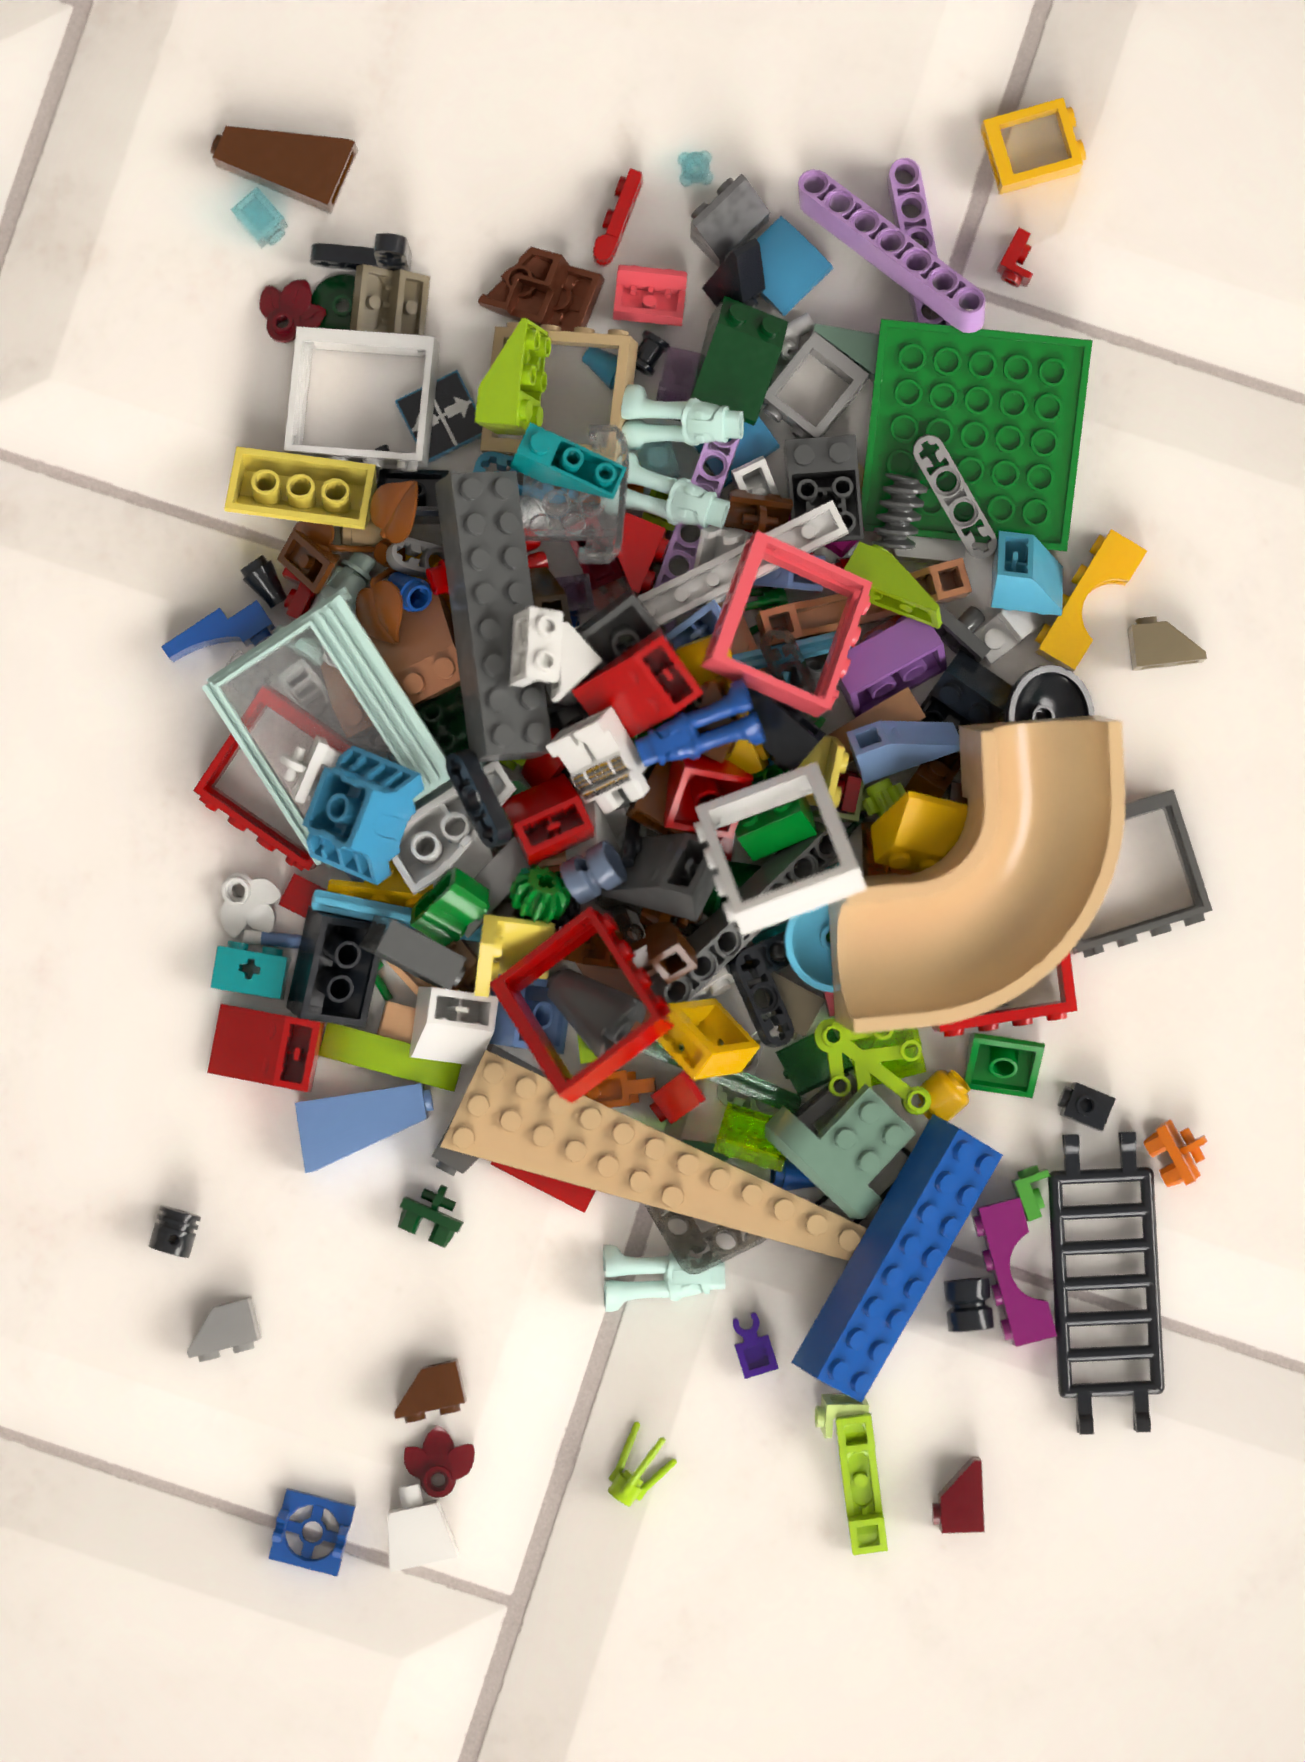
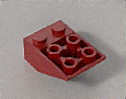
(641, 685)
(266, 1048)

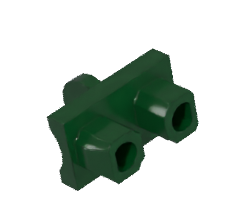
(444, 1226)

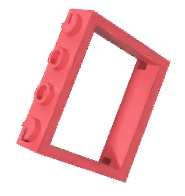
(856, 588)

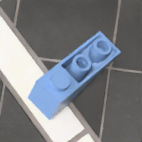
(899, 745)

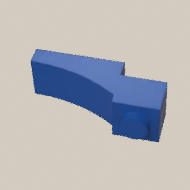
(247, 625)

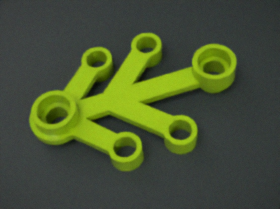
(867, 1063)

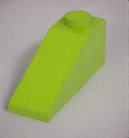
(893, 585)

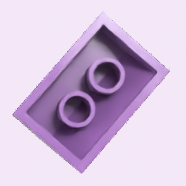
(891, 662)

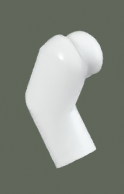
(794, 330)

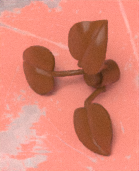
(394, 511)

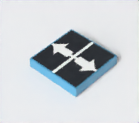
(452, 416)

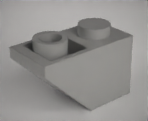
(226, 1327)

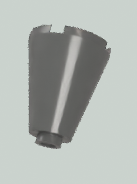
(594, 1009)

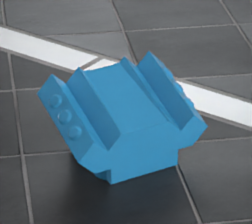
(361, 813)

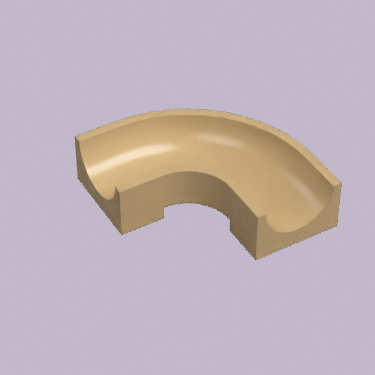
(1005, 896)

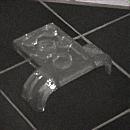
(572, 515)

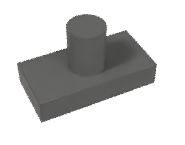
(959, 633)

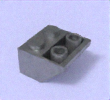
(728, 219)

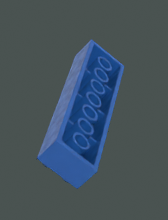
(897, 1258)

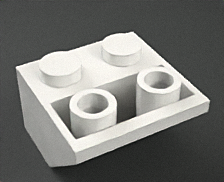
(452, 1025)

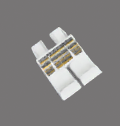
(601, 760)

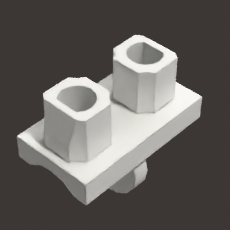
(319, 756)

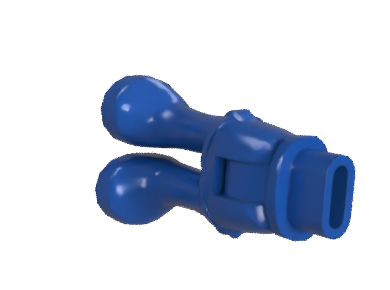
(680, 737)

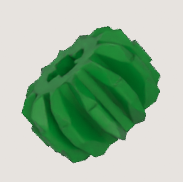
(539, 894)

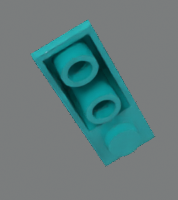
(566, 464)

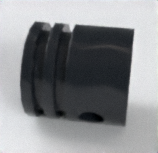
(177, 1223)

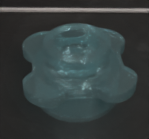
(700, 159)

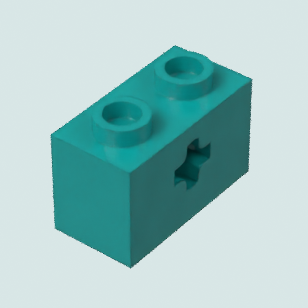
(229, 973)

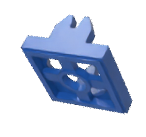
(280, 1548)

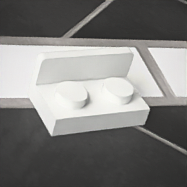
(536, 646)

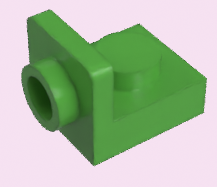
(1030, 1198)

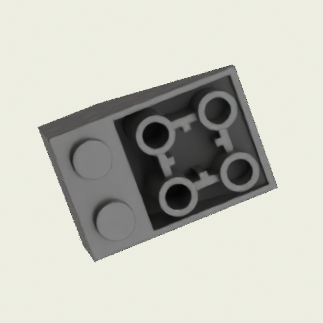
(823, 472)
(668, 876)

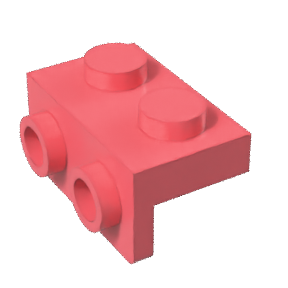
(650, 295)

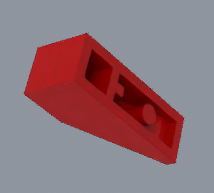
(676, 1098)

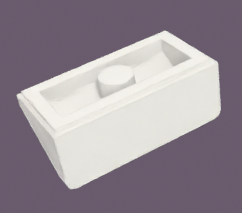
(931, 550)

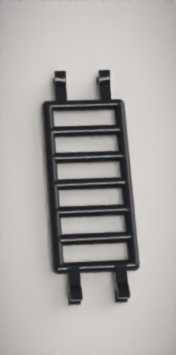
(1062, 1284)

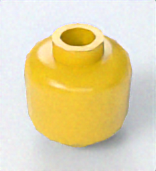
(947, 1094)

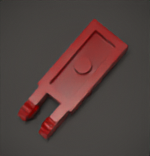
(617, 219)

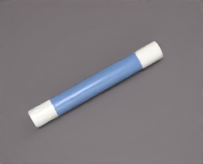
(272, 939)

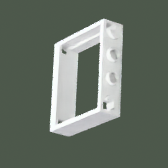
(366, 342)
(797, 896)

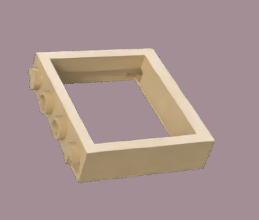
(583, 338)

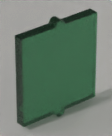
(807, 1064)

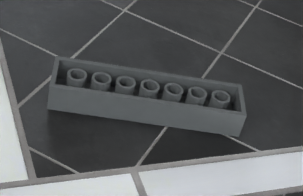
(486, 589)

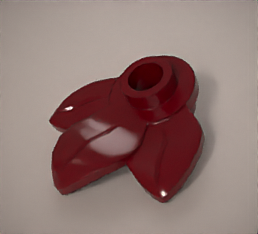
(289, 305)
(439, 1456)

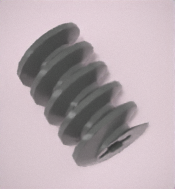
(900, 512)

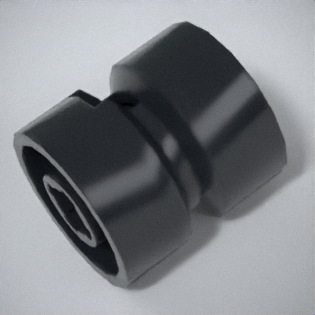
(968, 1304)

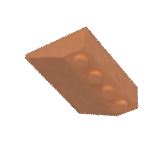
(426, 652)

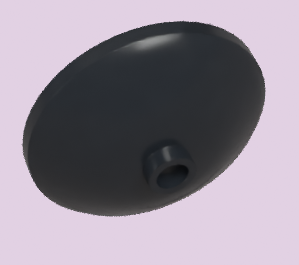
(1048, 694)

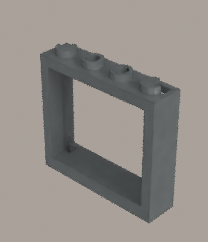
(1160, 924)

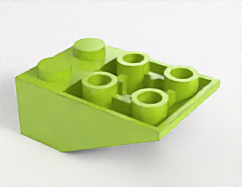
(514, 384)

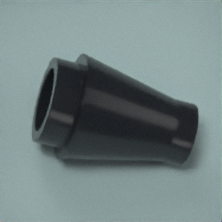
(263, 579)

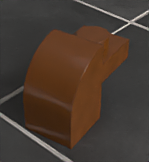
(664, 952)

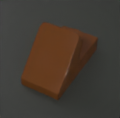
(308, 561)

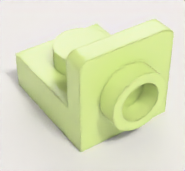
(837, 1406)

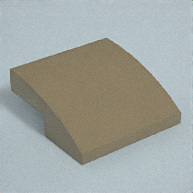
(389, 301)

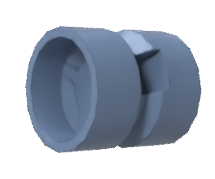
(590, 874)

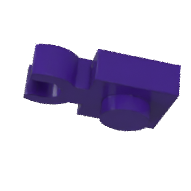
(754, 1352)

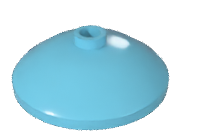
(808, 948)

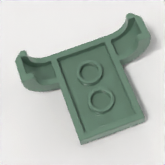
(846, 1151)

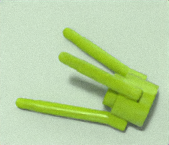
(627, 1485)

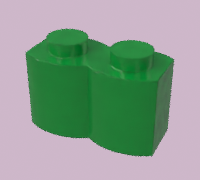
(450, 907)

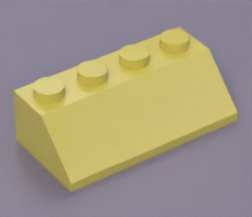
(301, 488)

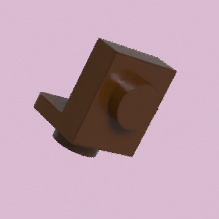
(594, 953)

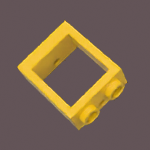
(998, 155)
(699, 1029)

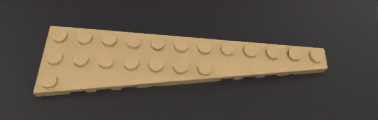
(524, 1124)

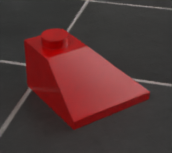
(697, 783)

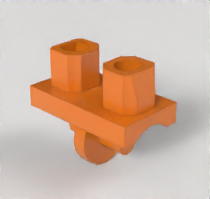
(1183, 1167)

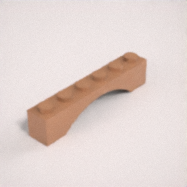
(822, 615)

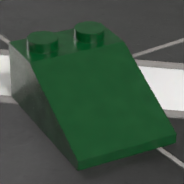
(738, 358)

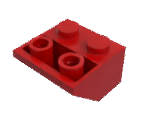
(641, 549)
(548, 819)

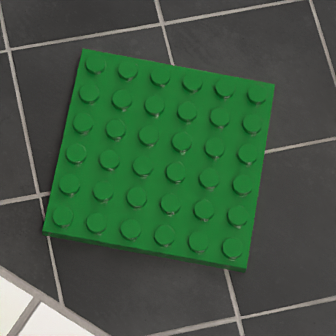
(1001, 408)

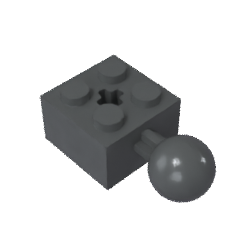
(601, 632)

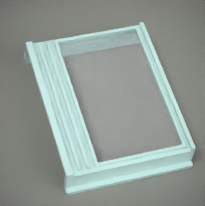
(324, 682)

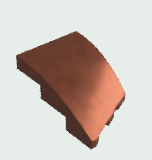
(545, 291)

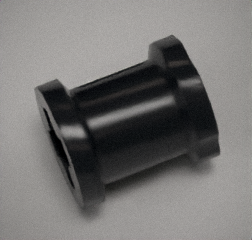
(650, 352)

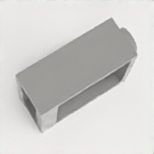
(836, 362)

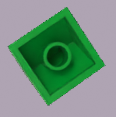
(1003, 1064)

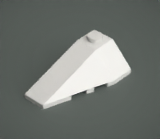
(442, 833)

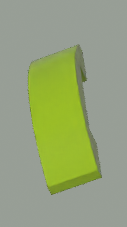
(386, 1056)
(861, 1484)

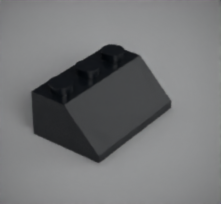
(331, 972)

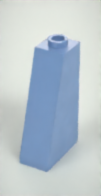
(352, 1122)

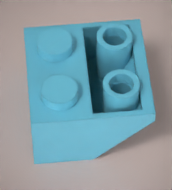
(1026, 576)

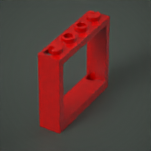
(243, 818)
(544, 957)
(1022, 1015)

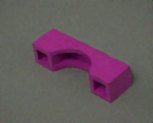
(1002, 1227)

